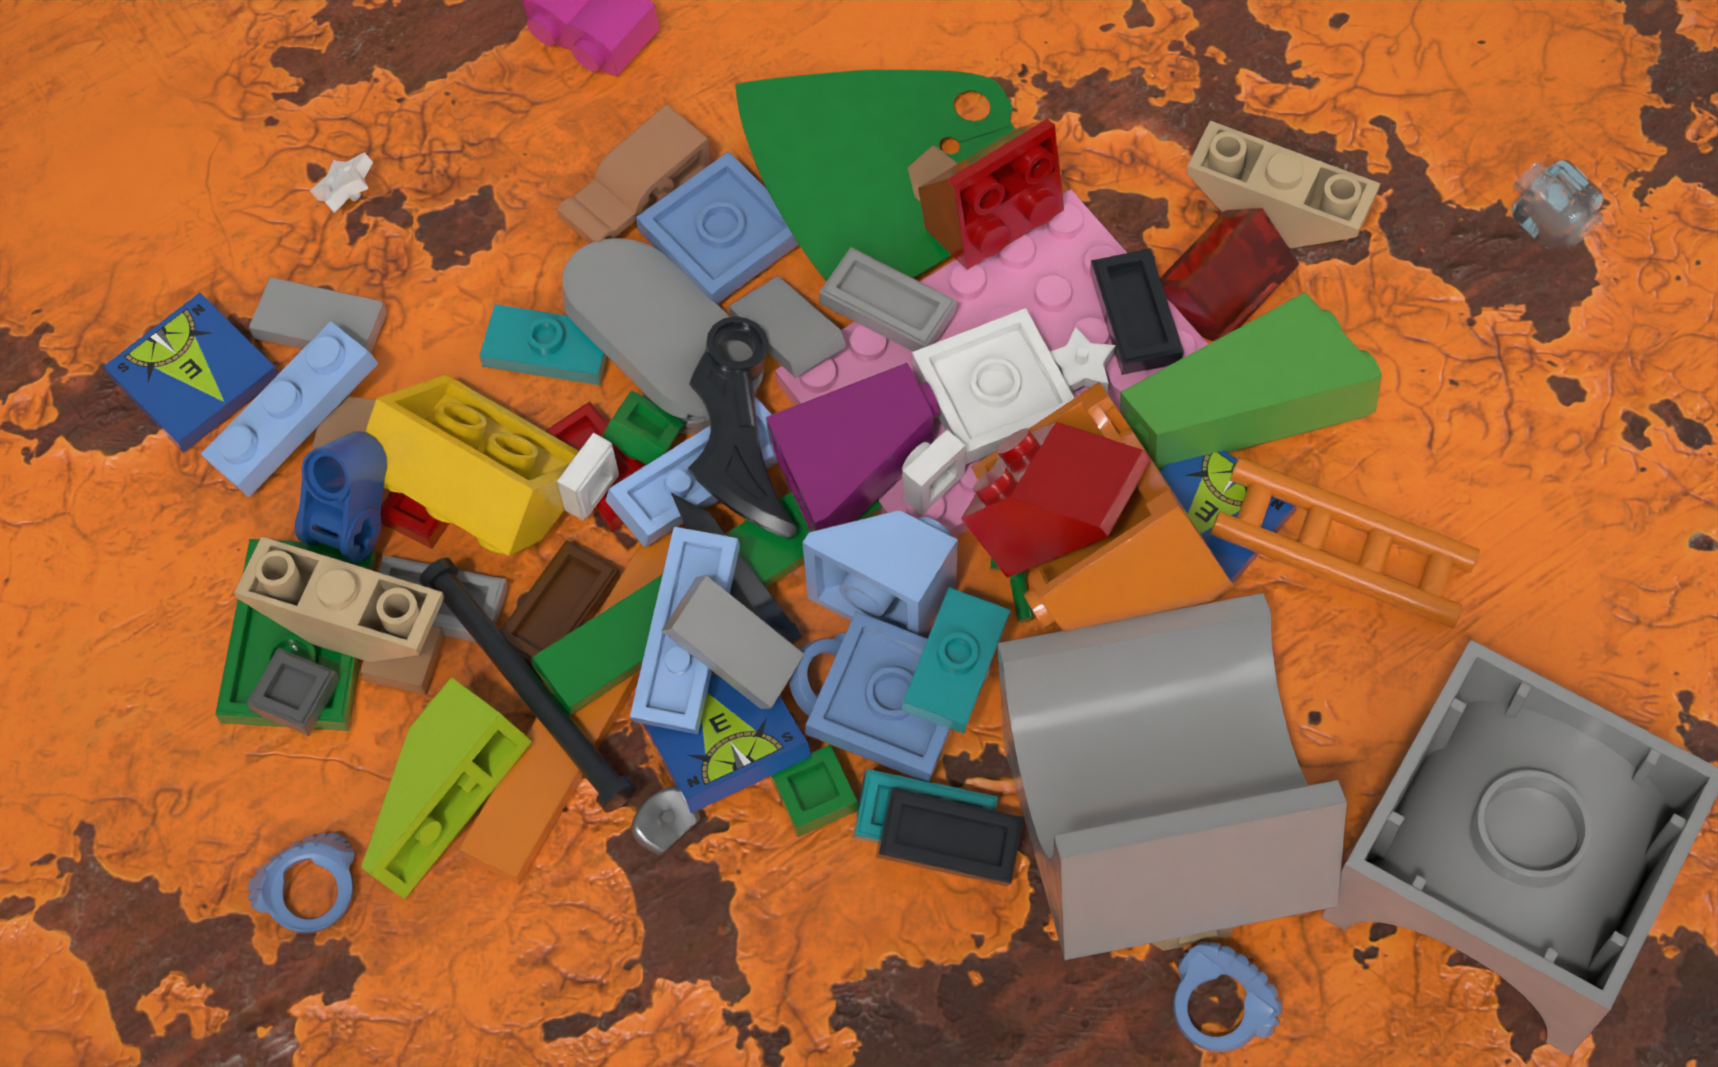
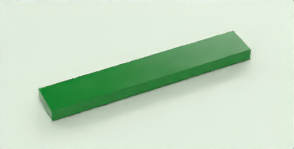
(615, 641)

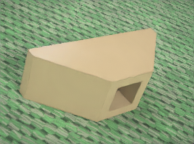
(1298, 193)
(338, 602)

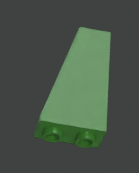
(1254, 386)

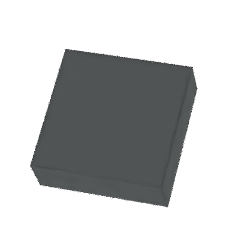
(293, 691)

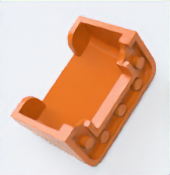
(1147, 561)

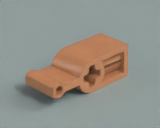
(636, 176)

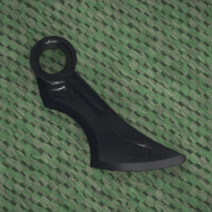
(733, 459)

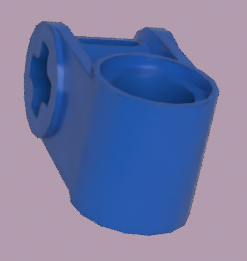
(343, 495)

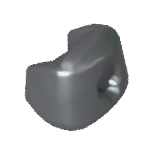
(662, 820)

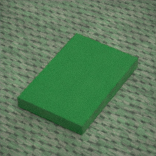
(256, 640)

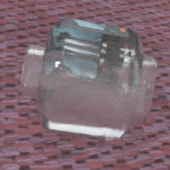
(1557, 204)

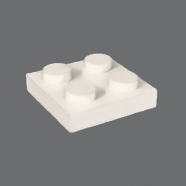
(992, 381)

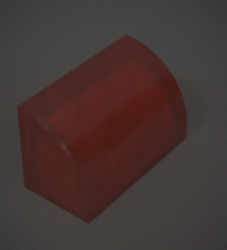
(1228, 272)

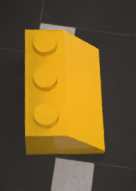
(471, 462)

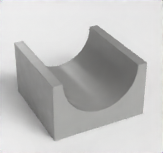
(1165, 778)
(1530, 838)

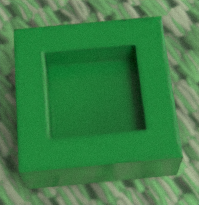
(642, 429)
(815, 791)

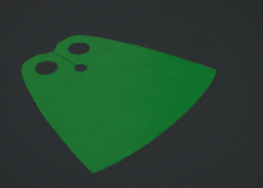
(842, 150)

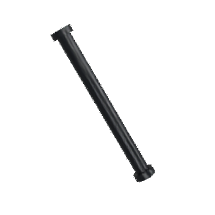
(611, 789)

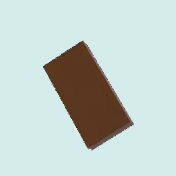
(560, 600)

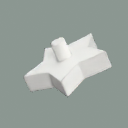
(343, 181)
(1083, 361)

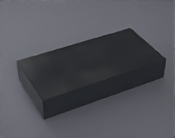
(1136, 311)
(949, 837)

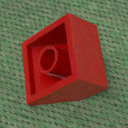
(1051, 494)

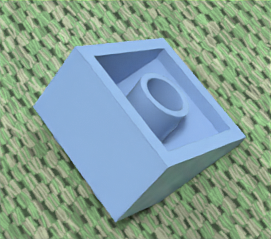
(883, 568)

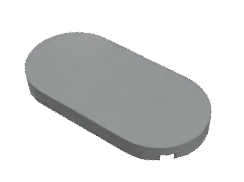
(646, 319)

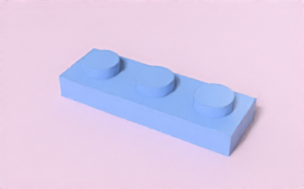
(289, 408)
(645, 496)
(671, 680)

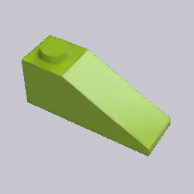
(440, 780)

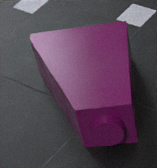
(851, 443)

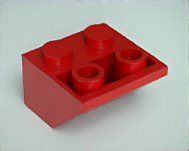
(995, 194)

